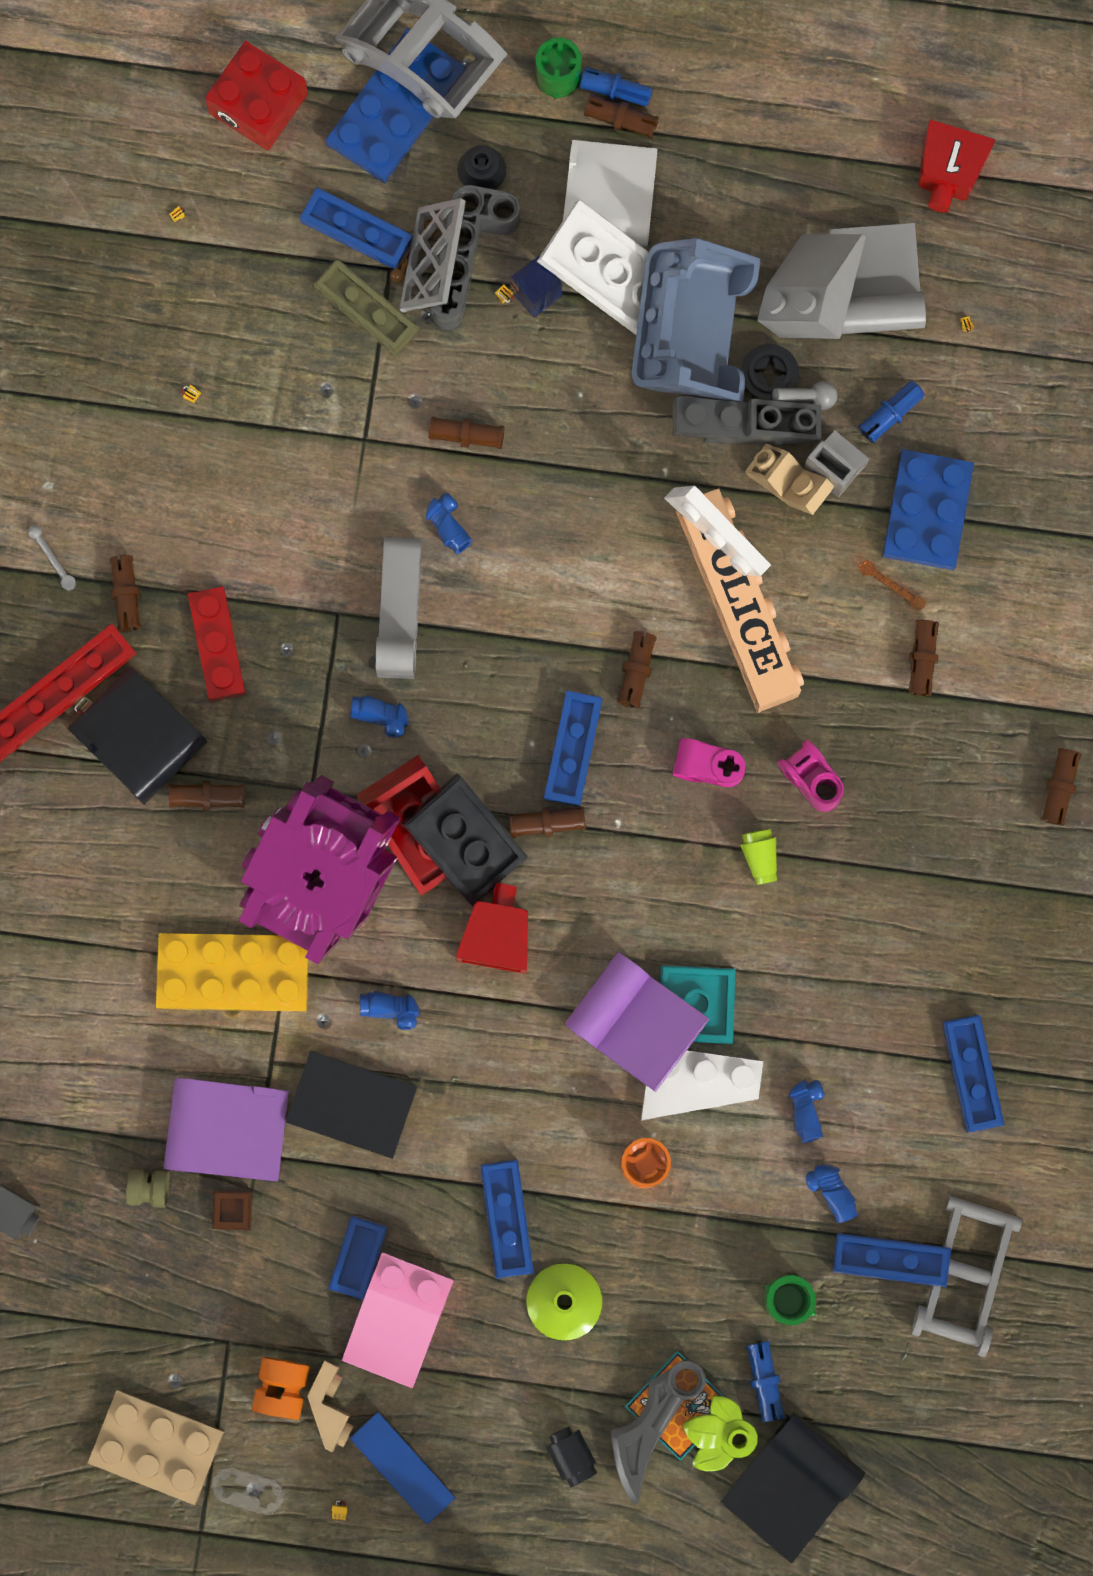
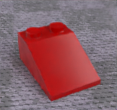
(402, 794)

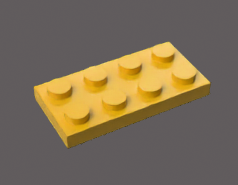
(231, 973)

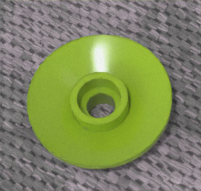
(543, 1297)

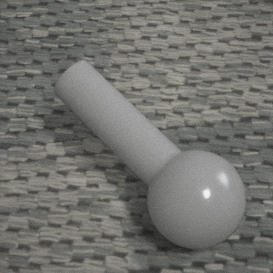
(820, 393)

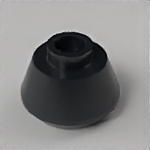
(482, 175)

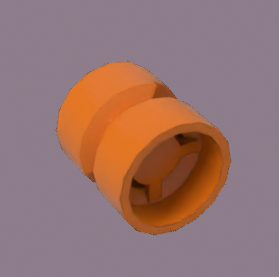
(645, 1163)
(285, 1374)

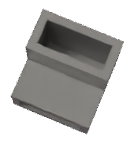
(837, 461)

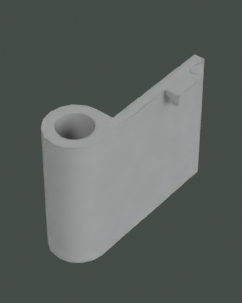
(887, 281)

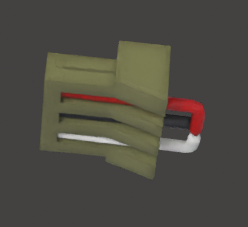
(83, 704)

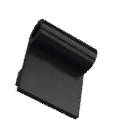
(137, 735)
(792, 1487)

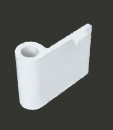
(614, 184)

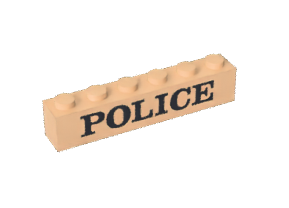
(745, 618)

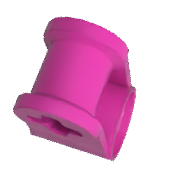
(700, 762)
(811, 775)

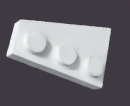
(717, 530)
(703, 1083)

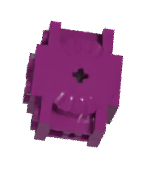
(317, 868)

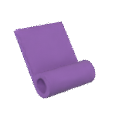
(636, 1022)
(226, 1129)

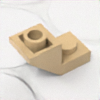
(787, 480)
(329, 1419)

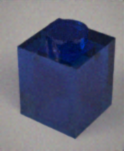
(536, 287)

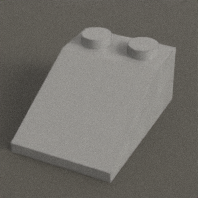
(813, 287)

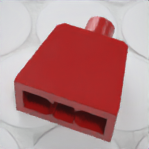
(497, 933)

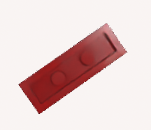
(216, 644)

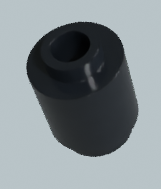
(571, 1456)

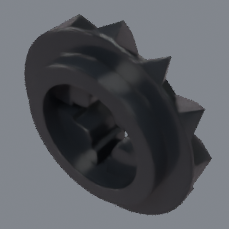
(782, 362)

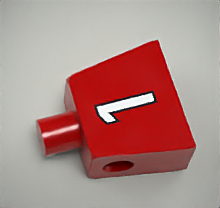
(951, 163)

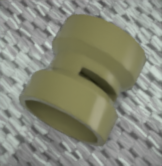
(148, 1187)

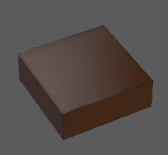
(232, 1210)

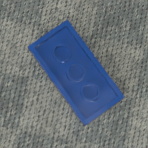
(389, 117)

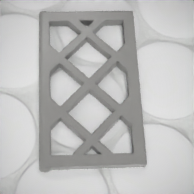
(443, 270)

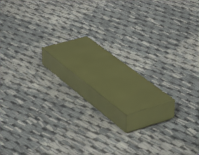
(366, 307)

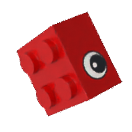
(256, 95)

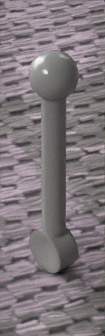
(67, 581)

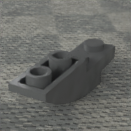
(747, 423)

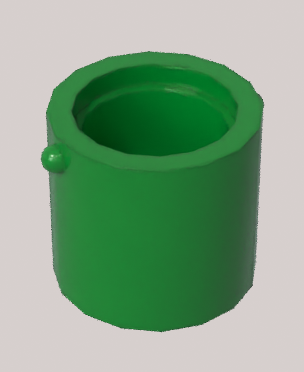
(558, 67)
(789, 1300)

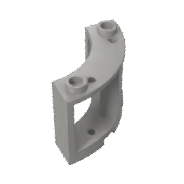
(378, 16)

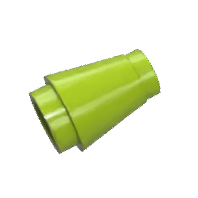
(761, 855)

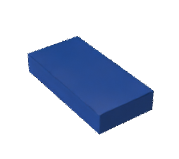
(358, 1257)

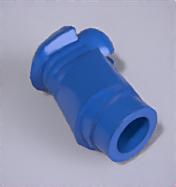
(448, 528)
(377, 712)
(387, 1006)
(805, 1114)
(834, 1191)

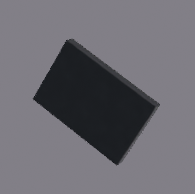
(464, 839)
(351, 1104)

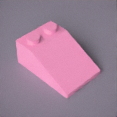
(397, 1320)

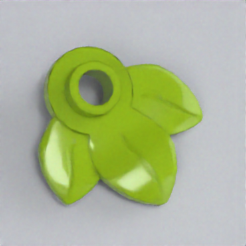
(715, 1433)

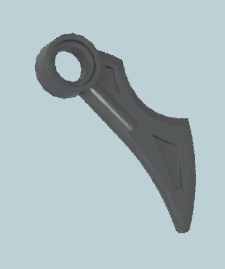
(636, 1441)

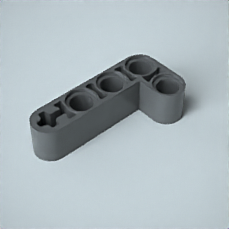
(472, 224)

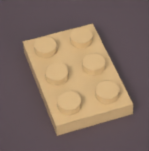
(156, 1447)

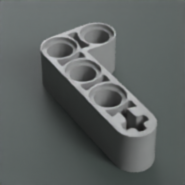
(399, 608)

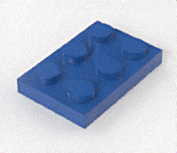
(928, 509)

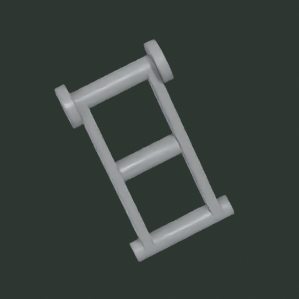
(982, 1335)

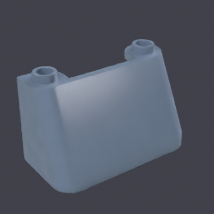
(690, 317)

